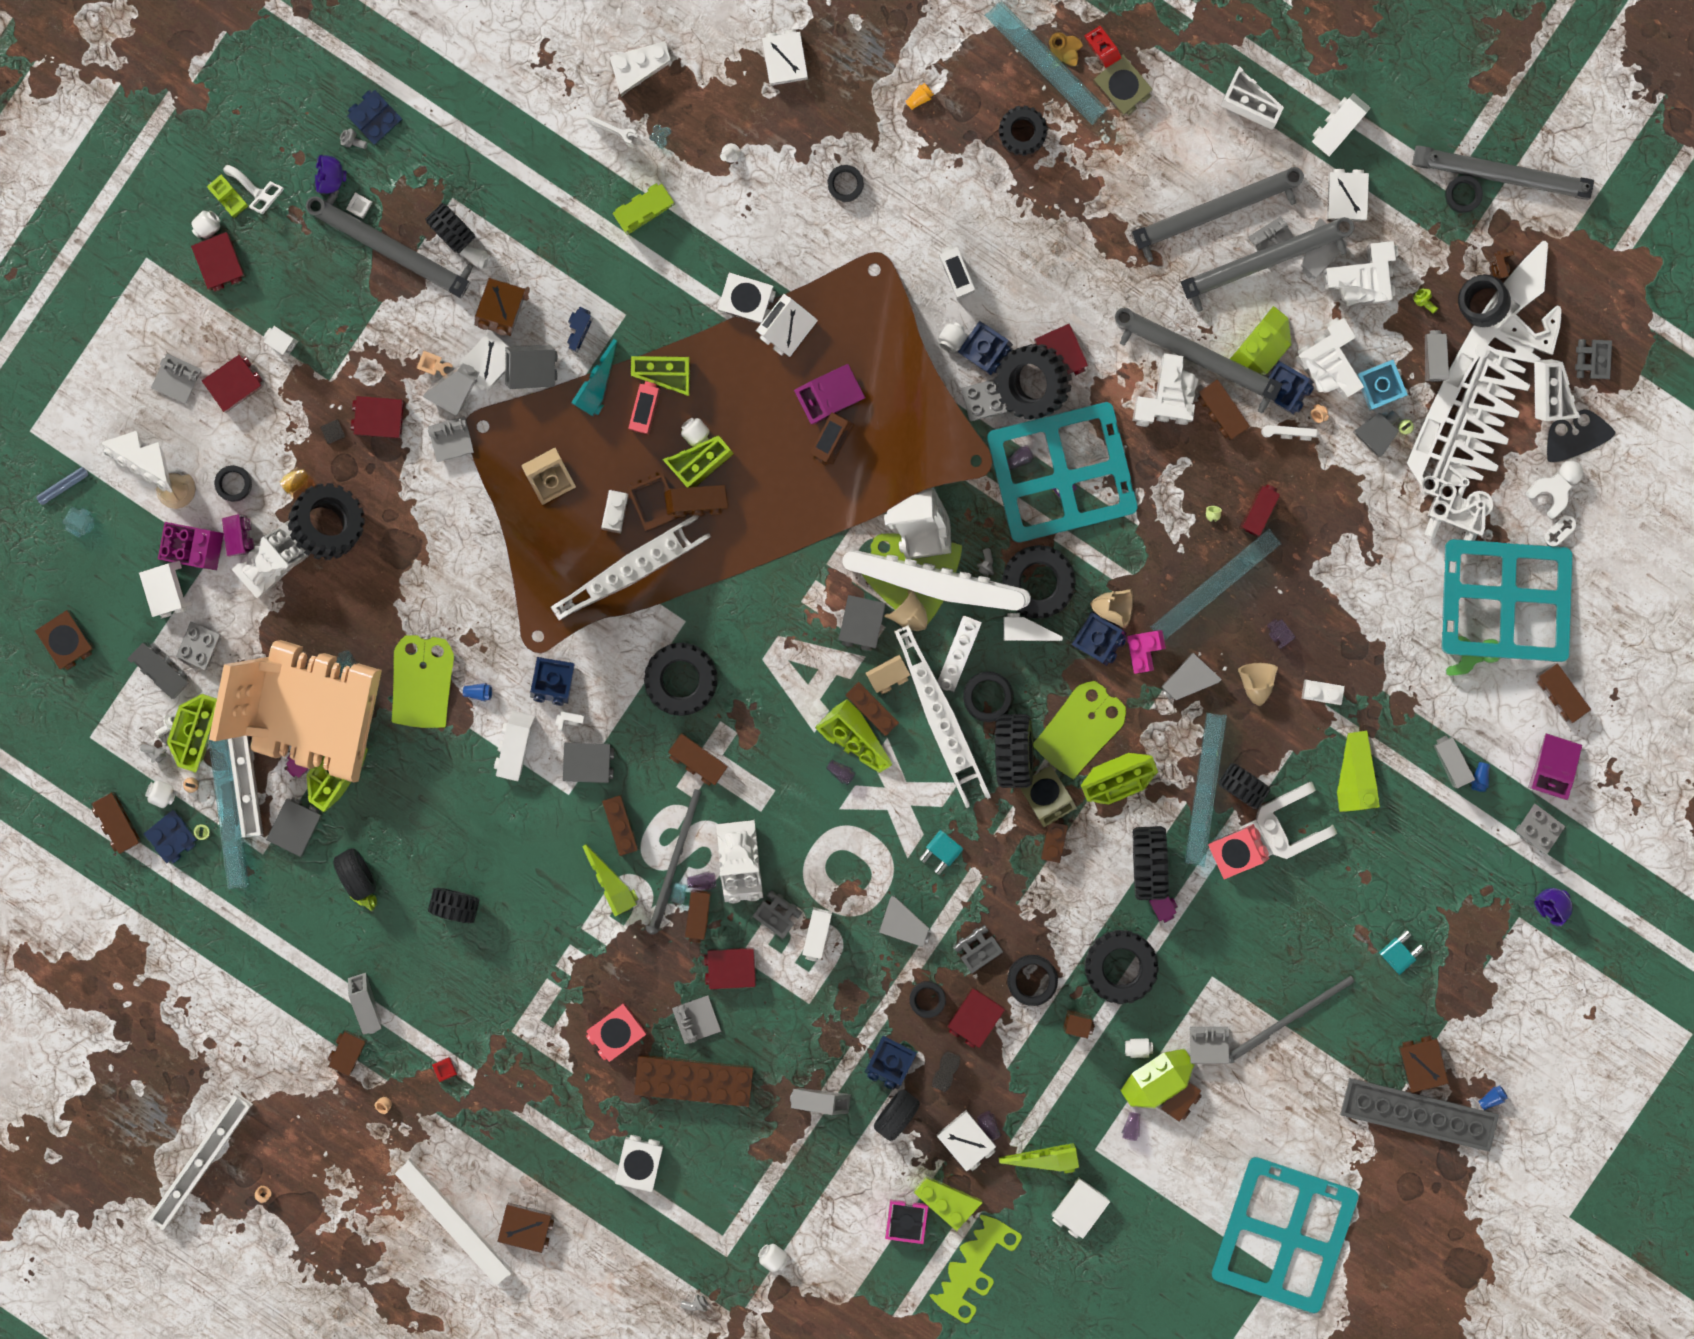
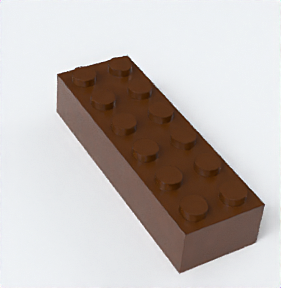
(693, 1080)

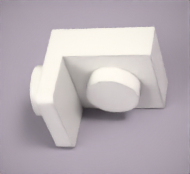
(572, 718)

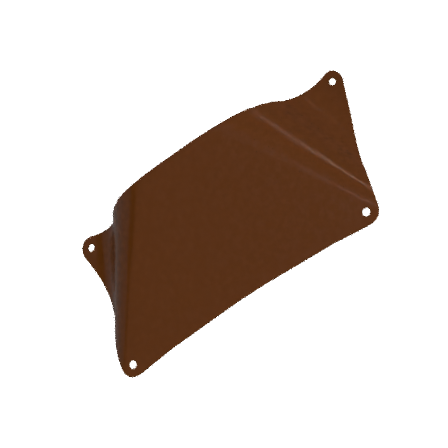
(777, 495)

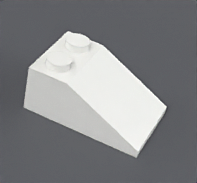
(1023, 629)

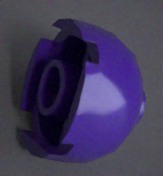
(329, 174)
(1554, 904)

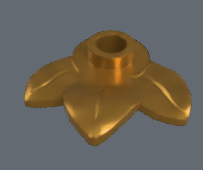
(1067, 51)

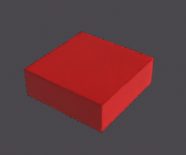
(444, 1069)

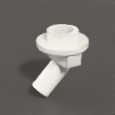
(730, 153)
(168, 721)

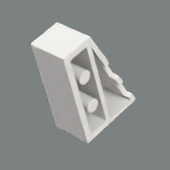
(1552, 392)

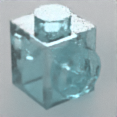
(78, 521)

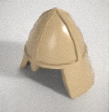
(182, 491)
(1114, 606)
(910, 613)
(1258, 681)

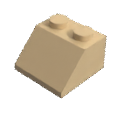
(548, 476)
(888, 674)

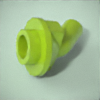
(1422, 298)
(369, 902)

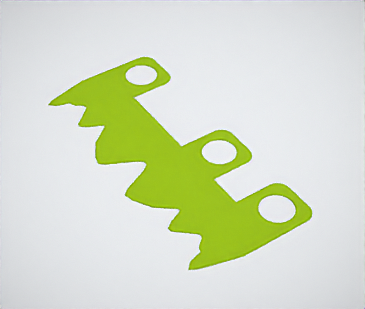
(966, 1274)

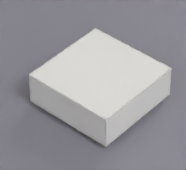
(359, 205)

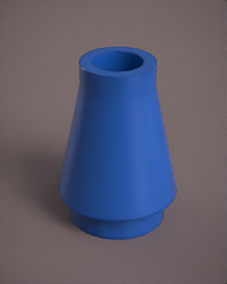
(478, 691)
(1481, 778)
(1493, 1097)

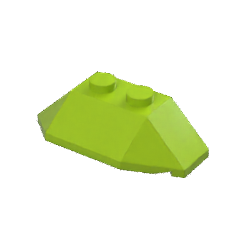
(1265, 343)
(191, 731)
(1119, 778)
(324, 788)
(1158, 1079)

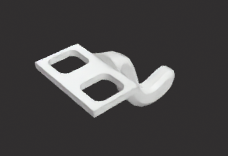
(259, 194)

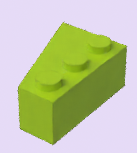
(643, 208)
(663, 371)
(699, 462)
(947, 1202)

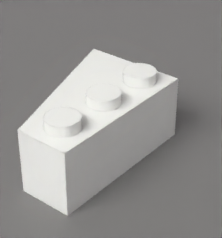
(638, 65)
(1251, 101)
(1340, 124)
(514, 745)

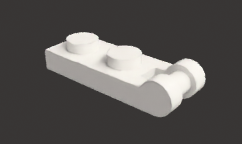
(1287, 432)

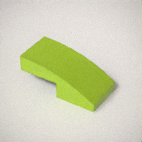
(227, 196)

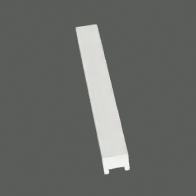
(245, 786)
(200, 1161)
(453, 1222)

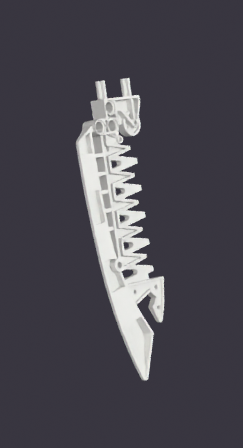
(1469, 514)

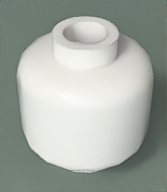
(206, 224)
(952, 337)
(695, 431)
(160, 794)
(772, 1258)

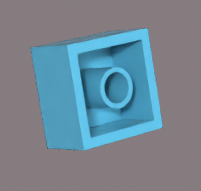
(1382, 385)

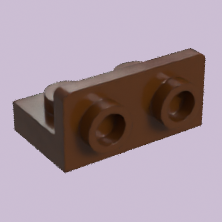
(1500, 267)

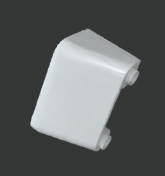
(921, 524)

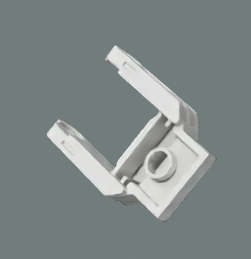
(1272, 832)

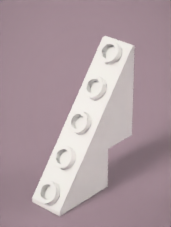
(141, 460)
(958, 653)

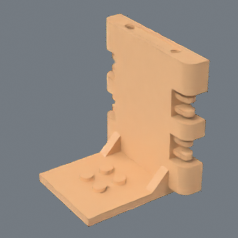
(299, 707)

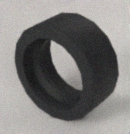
(855, 194)
(1478, 194)
(247, 481)
(932, 1013)

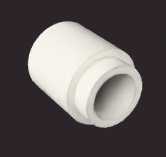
(1138, 1048)

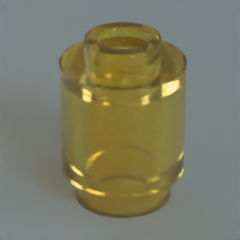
(294, 480)

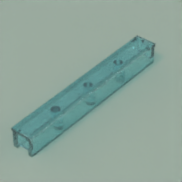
(1046, 62)
(1216, 584)
(1205, 789)
(228, 816)

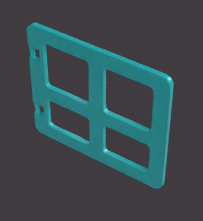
(1062, 476)
(1508, 595)
(1289, 1237)

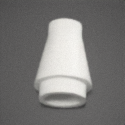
(477, 257)

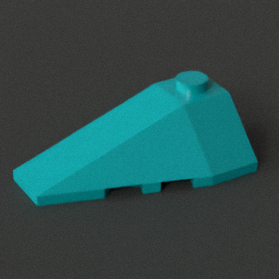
(593, 391)

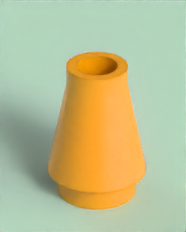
(919, 96)

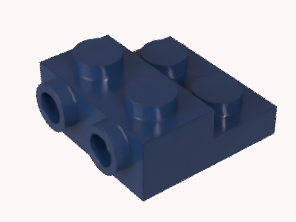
(374, 116)
(580, 323)
(985, 348)
(1294, 387)
(1100, 639)
(552, 681)
(171, 837)
(890, 1063)

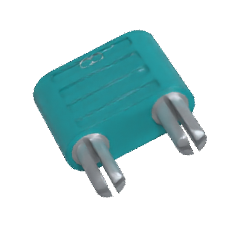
(944, 848)
(1397, 955)

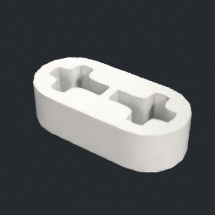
(1563, 534)

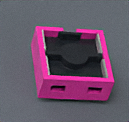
(906, 1222)

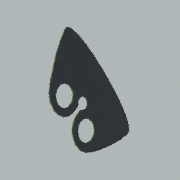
(1588, 438)

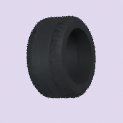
(1476, 284)
(975, 680)
(354, 874)
(1036, 1000)
(896, 1115)

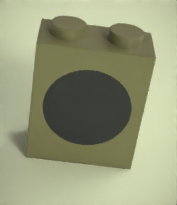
(1123, 86)
(1048, 796)

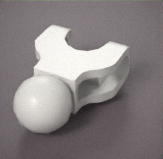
(1558, 486)

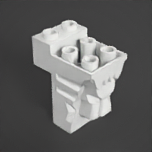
(1365, 281)
(1328, 363)
(1173, 395)
(269, 561)
(739, 861)

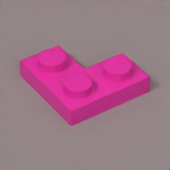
(1140, 648)

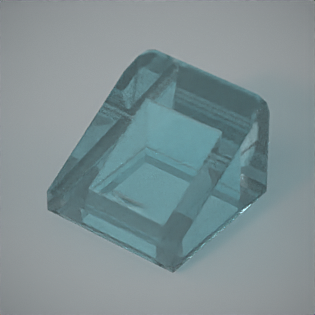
(678, 893)

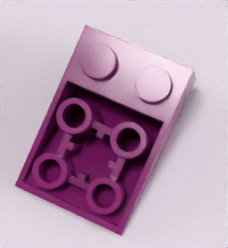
(829, 394)
(237, 535)
(190, 546)
(1555, 767)

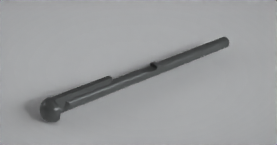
(666, 890)
(1264, 1035)

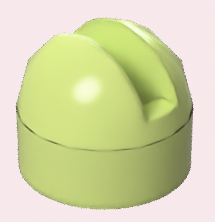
(1402, 423)
(1213, 513)
(205, 833)

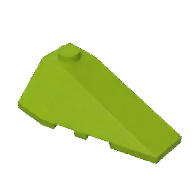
(1053, 1158)

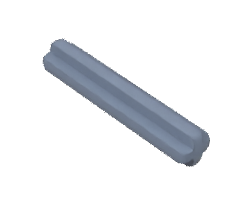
(62, 485)

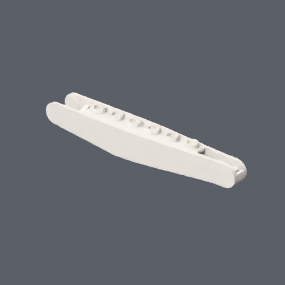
(632, 567)
(936, 582)
(941, 718)

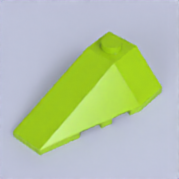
(850, 730)
(1357, 778)
(616, 891)

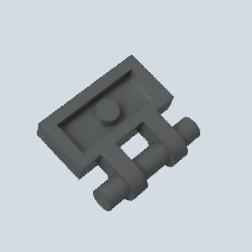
(1600, 359)
(773, 919)
(980, 954)

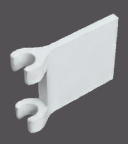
(625, 134)

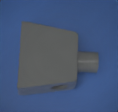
(1378, 432)

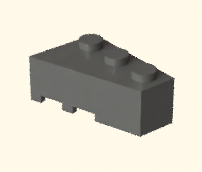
(159, 669)

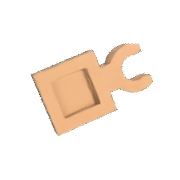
(431, 363)

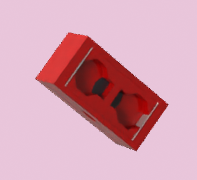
(1103, 46)

